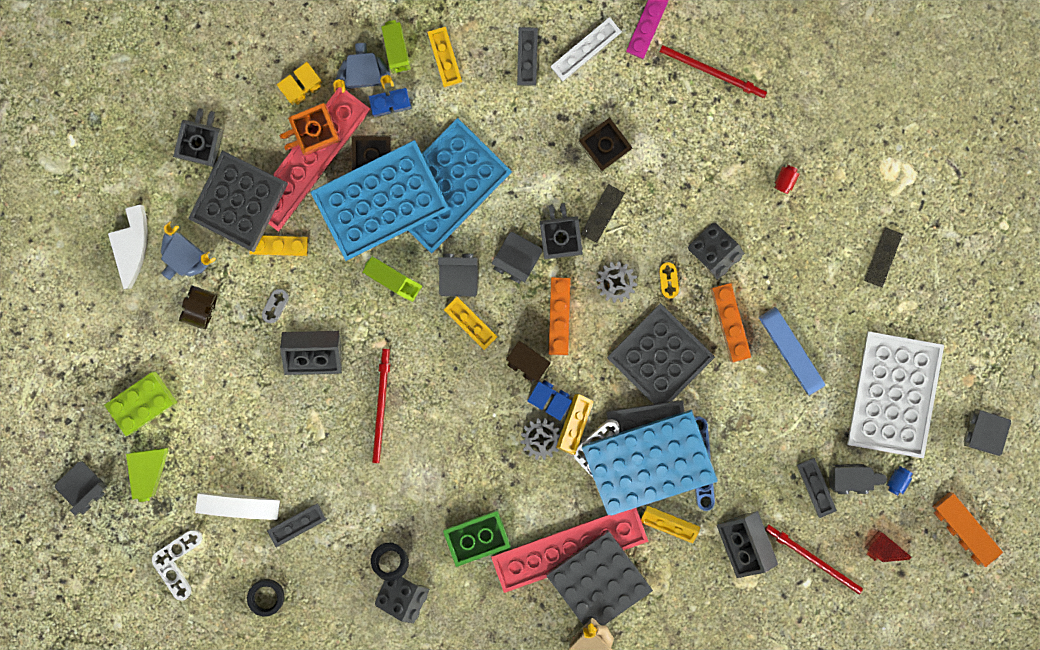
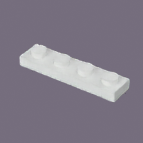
(586, 49)

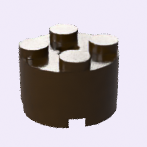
(198, 307)

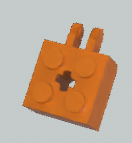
(301, 127)

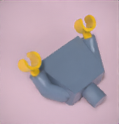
(362, 70)
(181, 255)

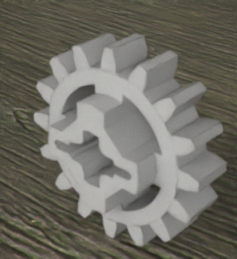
(621, 273)
(542, 447)

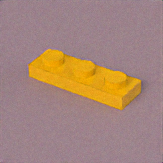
(444, 57)
(282, 246)
(470, 323)
(574, 424)
(670, 524)

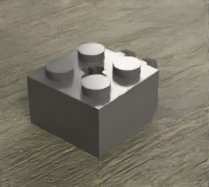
(194, 131)
(551, 228)
(854, 478)

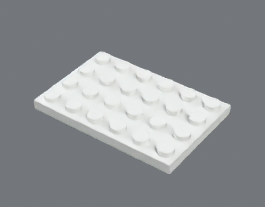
(895, 394)

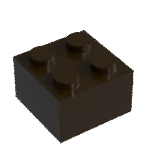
(605, 145)
(368, 148)
(527, 361)

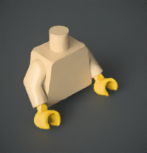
(592, 637)

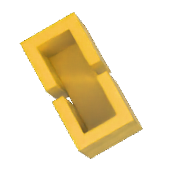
(291, 88)

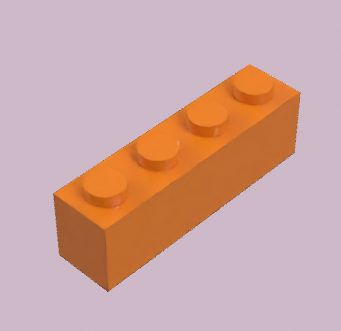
(559, 316)
(730, 322)
(967, 529)

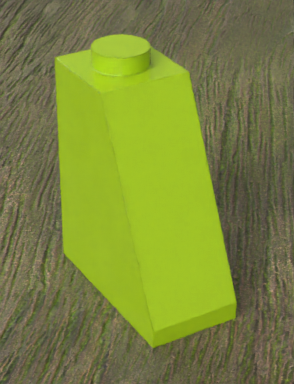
(395, 47)
(391, 279)
(145, 472)

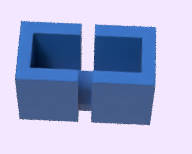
(382, 103)
(558, 404)

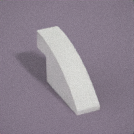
(130, 245)
(237, 506)

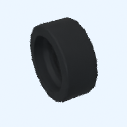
(379, 551)
(251, 599)

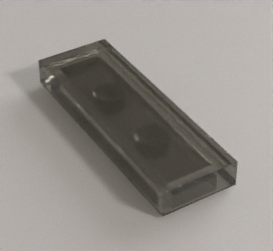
(602, 213)
(883, 257)

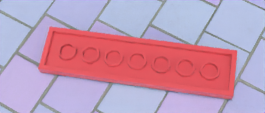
(304, 171)
(534, 559)

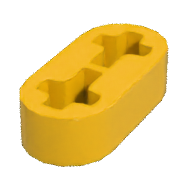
(664, 282)

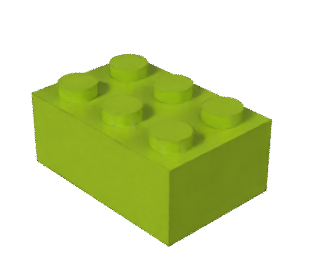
(140, 403)

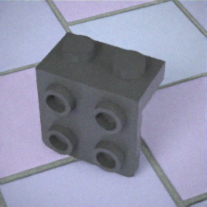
(716, 250)
(517, 257)
(458, 275)
(987, 432)
(81, 488)
(402, 599)

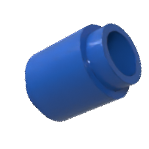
(899, 481)

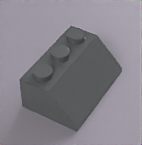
(311, 352)
(747, 545)

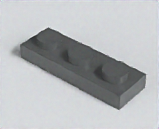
(527, 56)
(816, 487)
(297, 525)

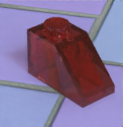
(884, 549)

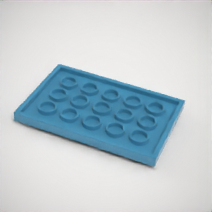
(466, 177)
(380, 200)
(649, 463)

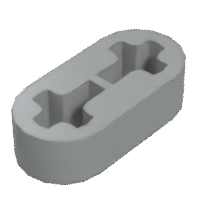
(279, 308)

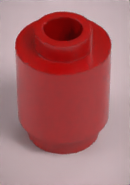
(786, 179)

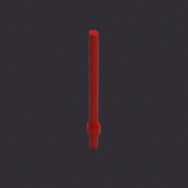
(748, 87)
(384, 368)
(782, 538)

